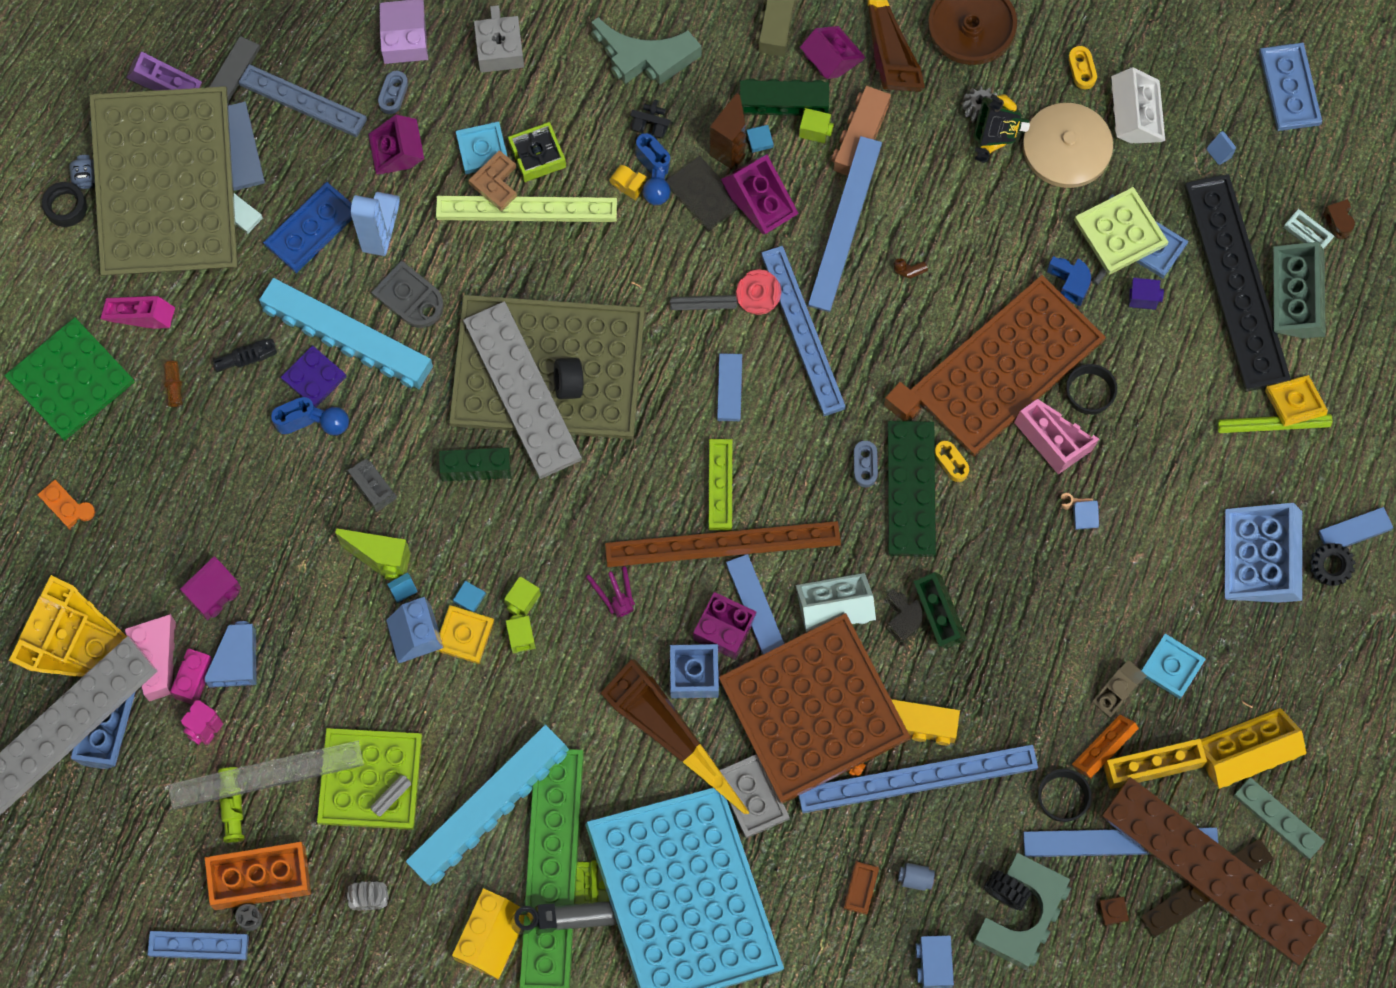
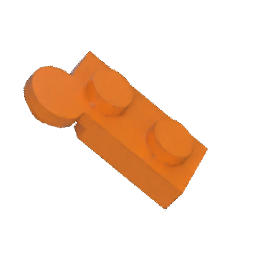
(65, 506)

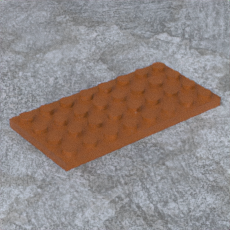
(1007, 365)

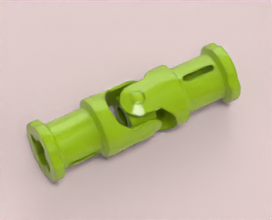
(232, 816)

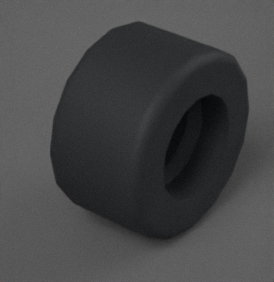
(568, 378)

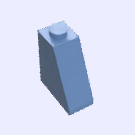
(235, 658)

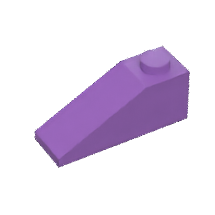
(159, 75)

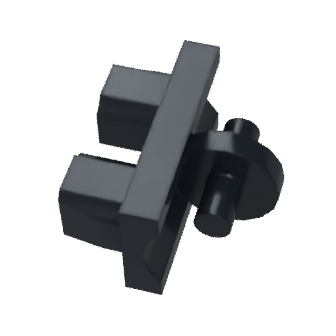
(660, 124)

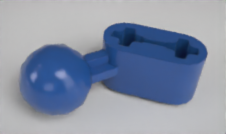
(657, 162)
(332, 420)

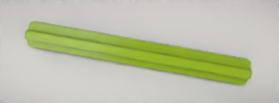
(1269, 423)

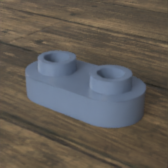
(391, 93)
(865, 465)

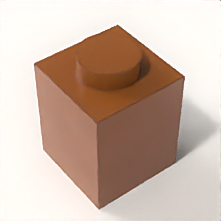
(903, 402)

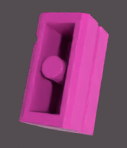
(191, 677)
(201, 723)

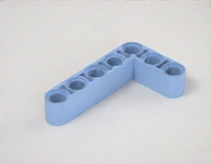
(375, 221)

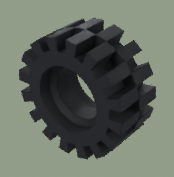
(1319, 557)
(1007, 890)

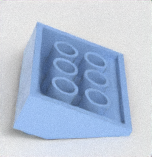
(1263, 553)

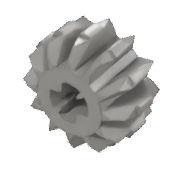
(973, 99)
(367, 896)

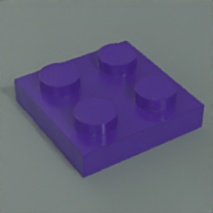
(313, 376)

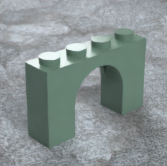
(1021, 946)

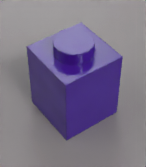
(1145, 293)

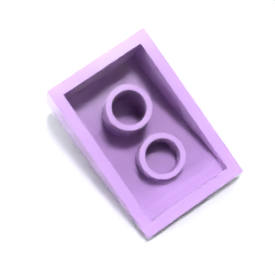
(403, 31)

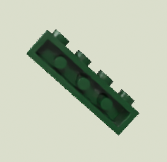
(783, 97)

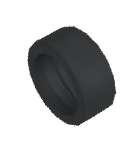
(59, 189)

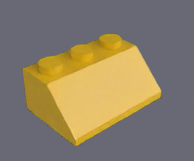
(488, 935)

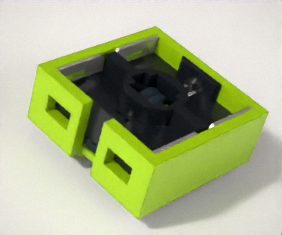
(537, 152)

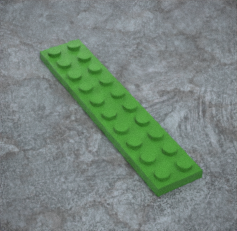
(552, 870)

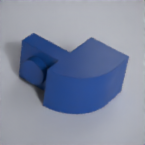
(1076, 277)

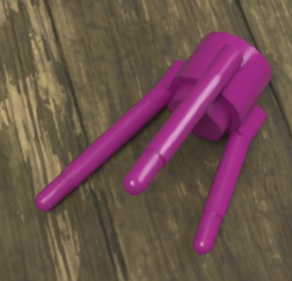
(621, 604)

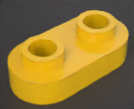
(1082, 69)

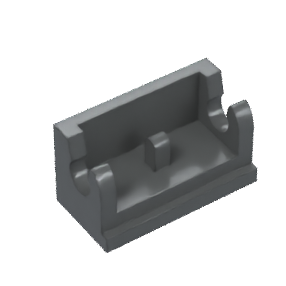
(372, 485)

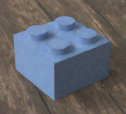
(694, 671)

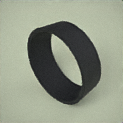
(1096, 370)
(1077, 778)

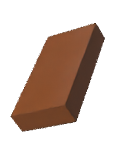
(861, 888)

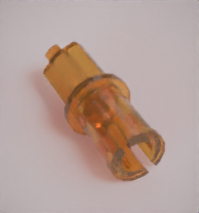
(173, 384)

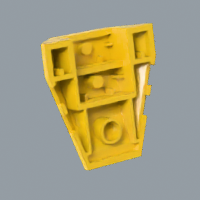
(64, 633)

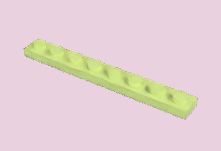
(528, 209)

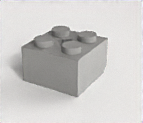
(498, 42)

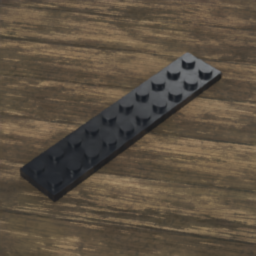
(1237, 282)

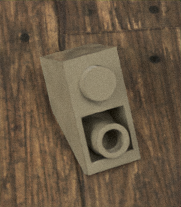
(1119, 688)

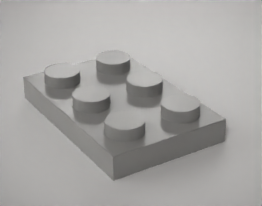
(757, 794)

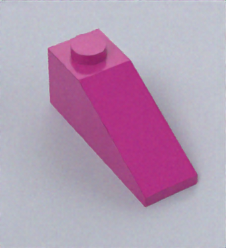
(139, 311)

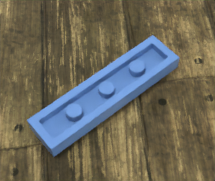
(198, 945)

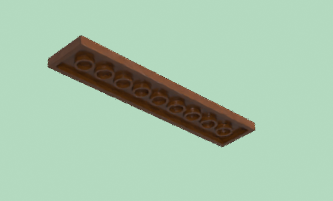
(1213, 871)

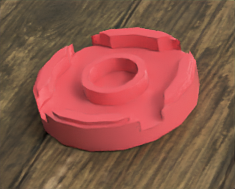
(758, 292)

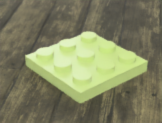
(1121, 231)

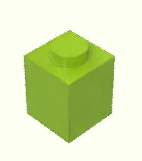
(816, 126)
(522, 597)
(520, 633)

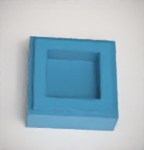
(759, 138)
(402, 587)
(469, 597)

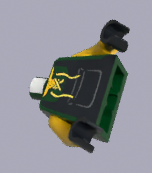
(997, 125)

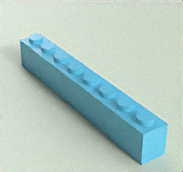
(345, 333)
(487, 806)

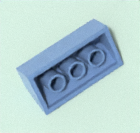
(103, 744)

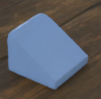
(1221, 148)
(1086, 515)

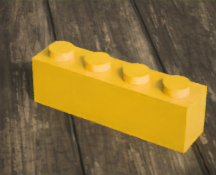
(929, 722)
(1155, 763)

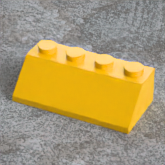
(1252, 747)

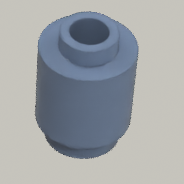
(916, 877)

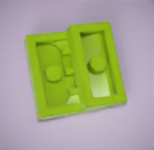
(590, 883)

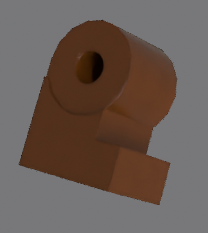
(1338, 219)

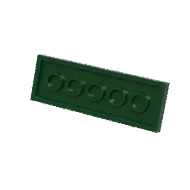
(911, 489)

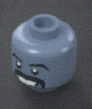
(82, 172)

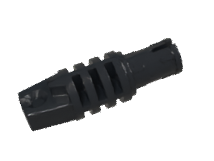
(246, 355)

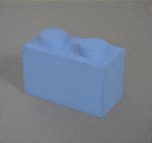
(936, 962)

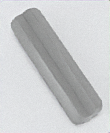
(390, 795)

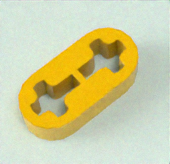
(947, 464)

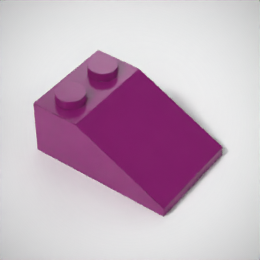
(760, 194)

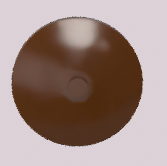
(972, 29)

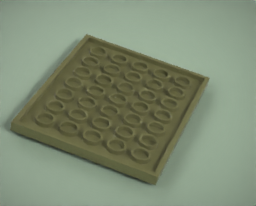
(163, 181)
(599, 335)

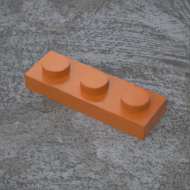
(1105, 746)

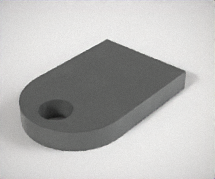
(409, 295)

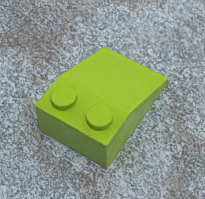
(381, 553)

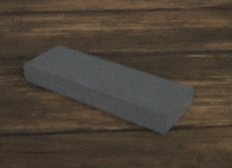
(235, 65)

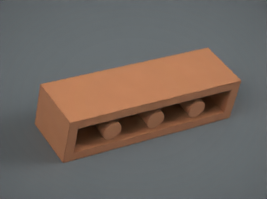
(863, 122)

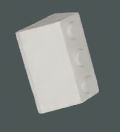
(1137, 107)

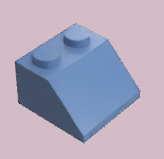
(414, 630)

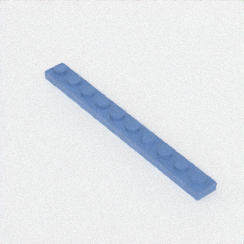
(919, 778)

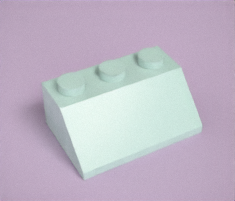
(834, 597)

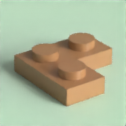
(490, 183)

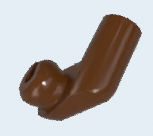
(907, 270)

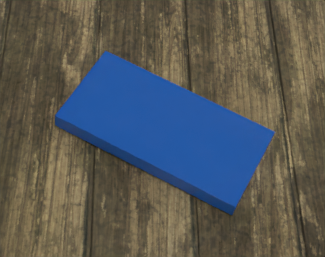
(310, 227)

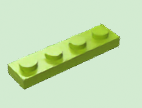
(720, 484)

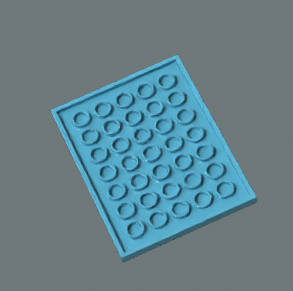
(684, 894)

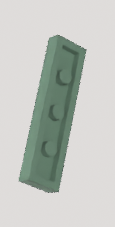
(1279, 819)

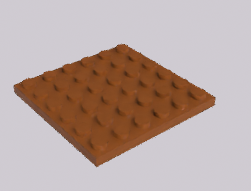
(814, 708)

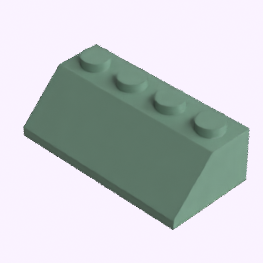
(1299, 290)

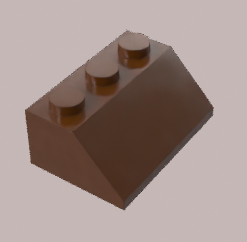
(728, 134)

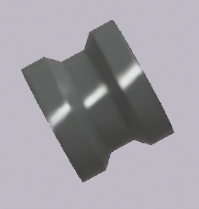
(245, 914)

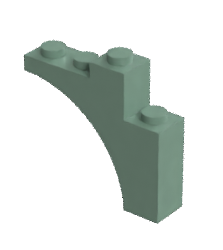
(656, 57)

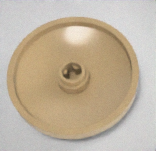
(1068, 145)

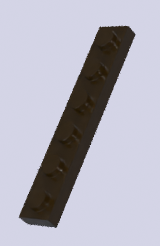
(1190, 899)

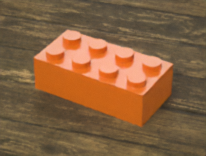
(257, 876)

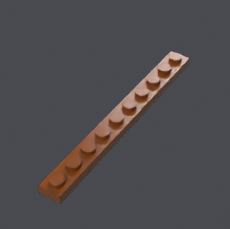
(722, 544)

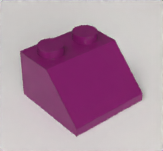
(831, 51)
(396, 145)
(211, 589)

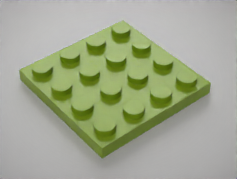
(350, 793)

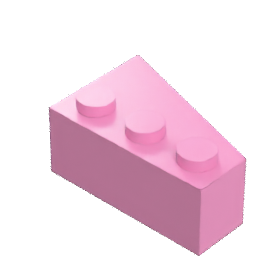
(1054, 436)
(157, 643)

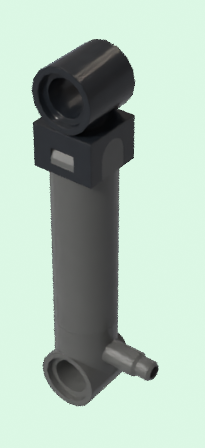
(552, 917)

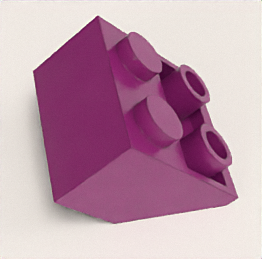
(724, 624)

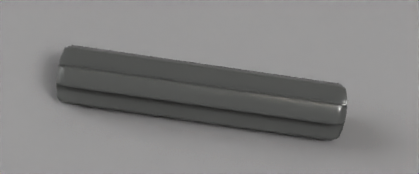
(703, 302)

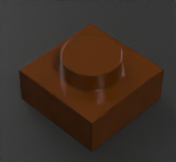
(1113, 911)

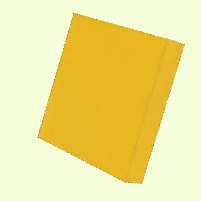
(1296, 400)
(465, 634)

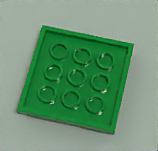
(69, 379)

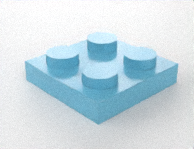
(479, 145)
(1172, 666)

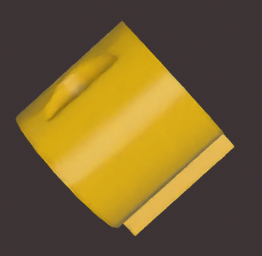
(628, 181)

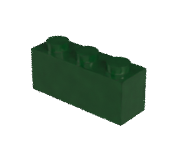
(475, 464)
(940, 610)

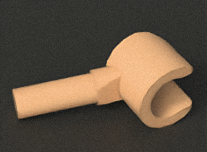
(1073, 500)

